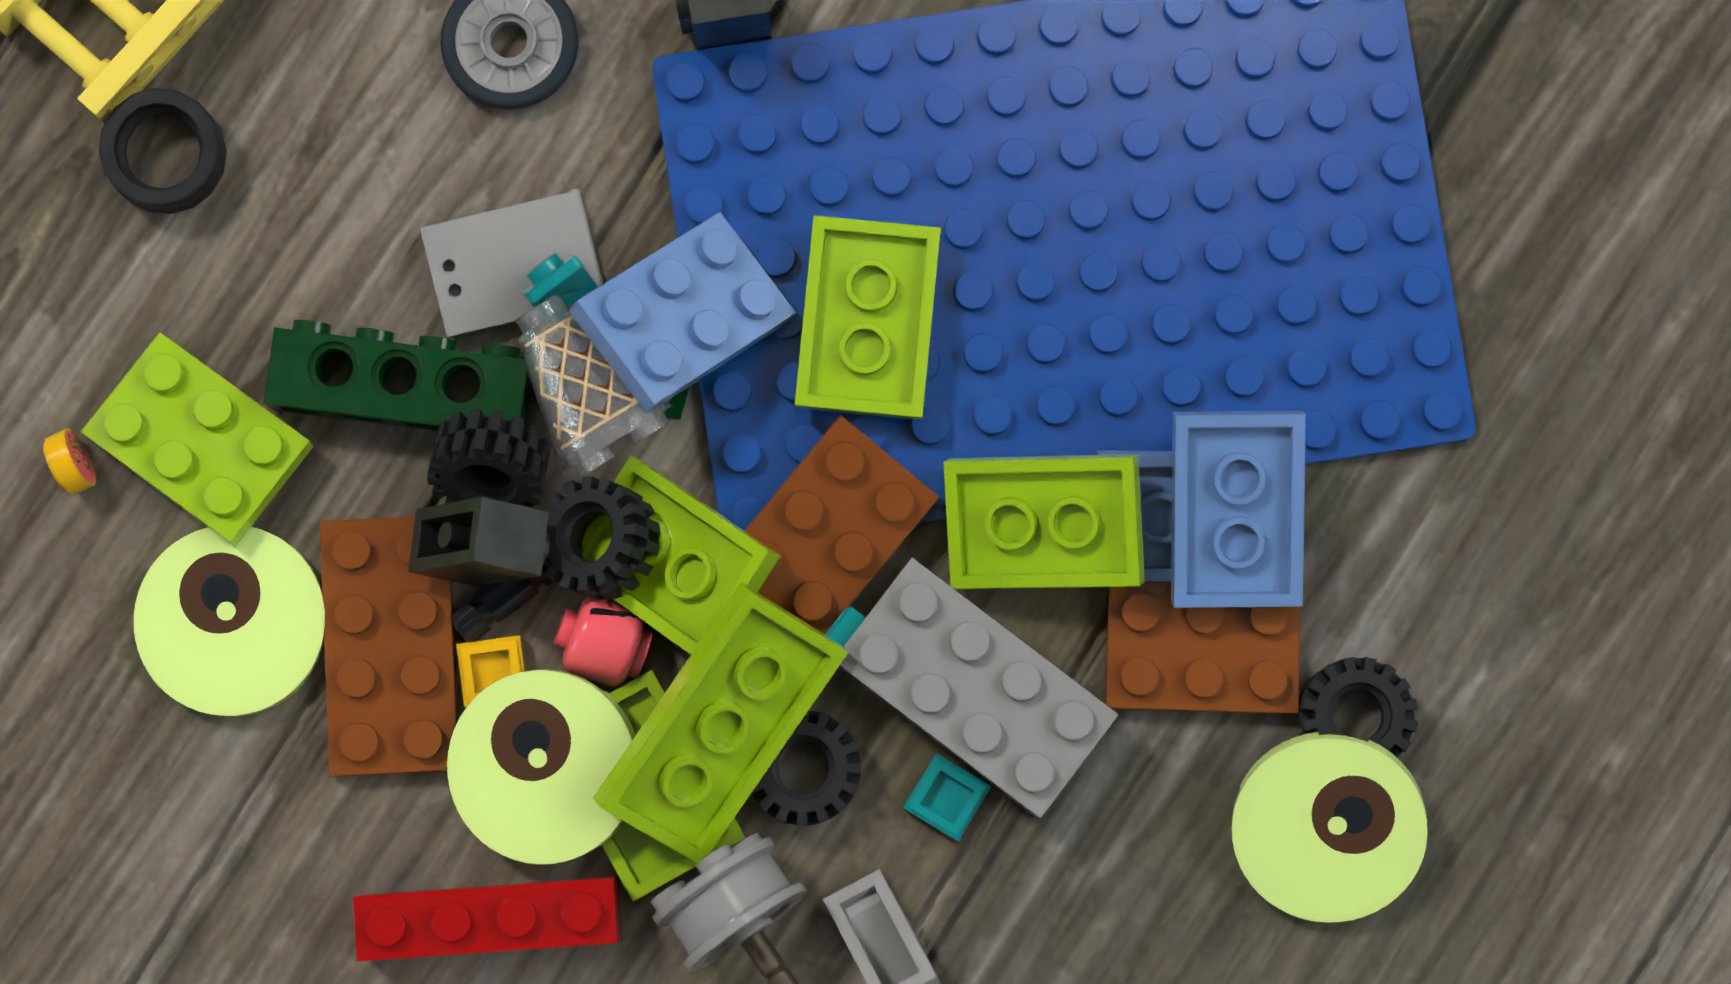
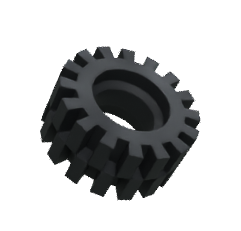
(488, 459)
(628, 542)
(1366, 676)
(836, 790)

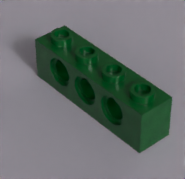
(301, 353)

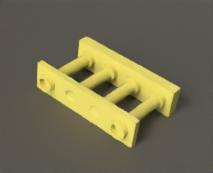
(149, 47)

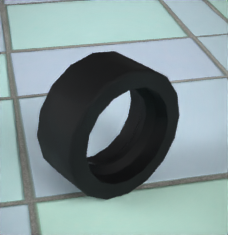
(133, 112)

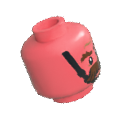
(603, 641)

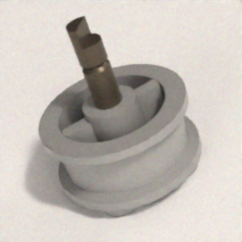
(731, 907)

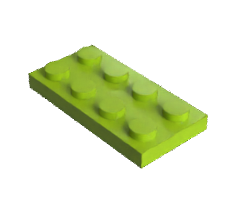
(720, 724)

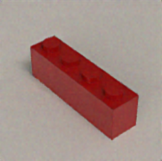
(487, 919)

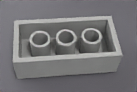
(976, 688)

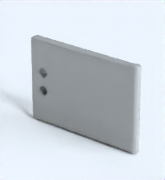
(496, 253)

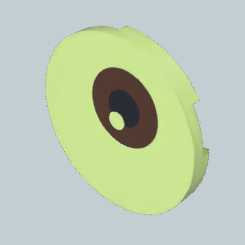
(230, 622)
(532, 762)
(1329, 827)

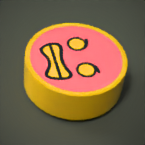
(71, 471)

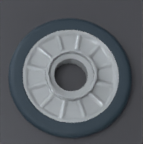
(514, 80)

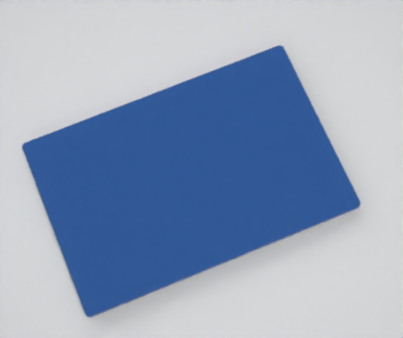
(1126, 217)

